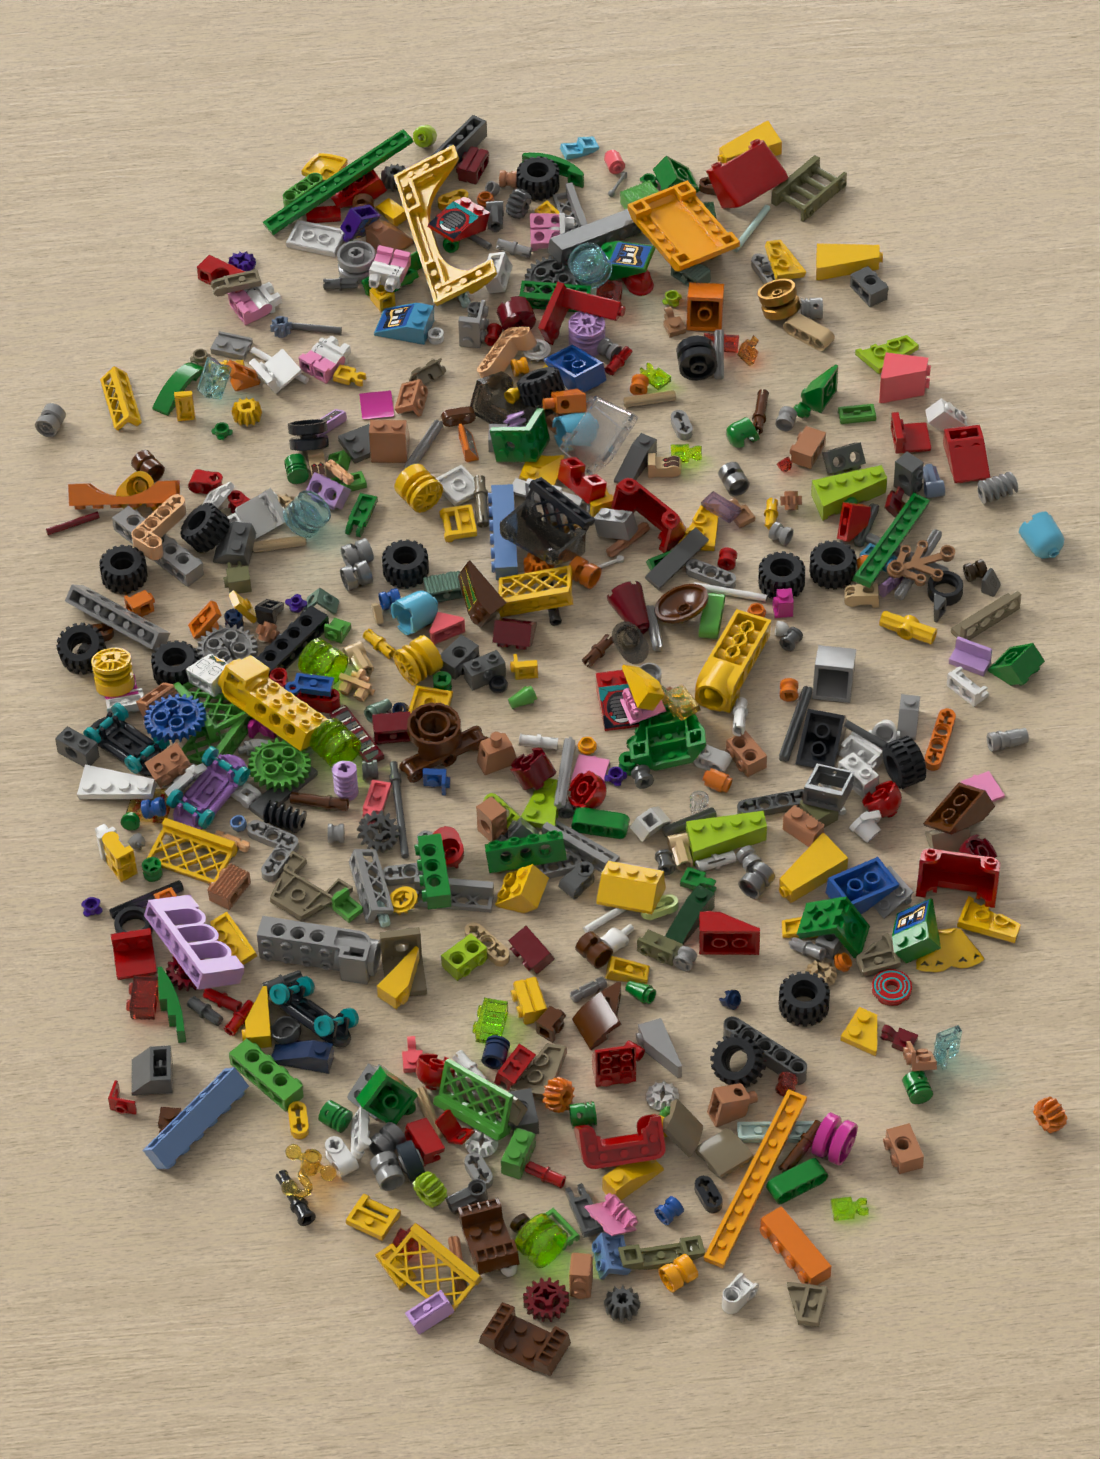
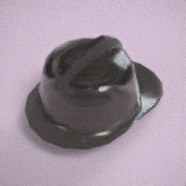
(630, 642)

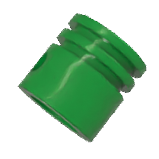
(296, 468)
(917, 1088)
(587, 1112)
(337, 1116)

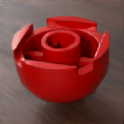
(587, 790)
(885, 799)
(430, 1070)

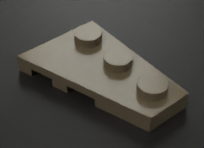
(544, 1068)

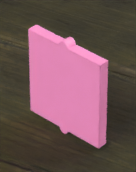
(587, 763)
(986, 782)

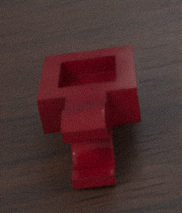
(894, 502)
(898, 1038)

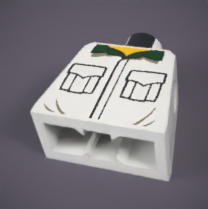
(206, 673)

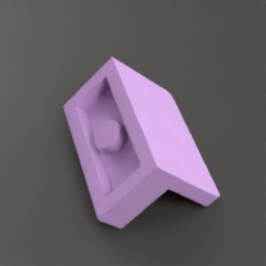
(971, 656)

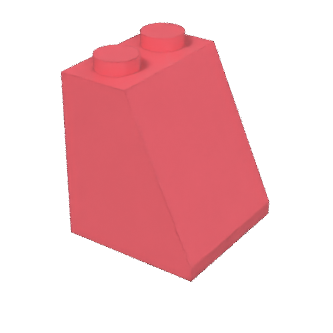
(903, 377)

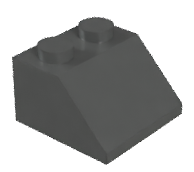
(236, 544)

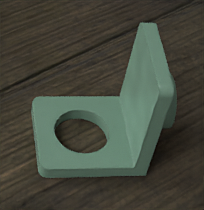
(323, 599)

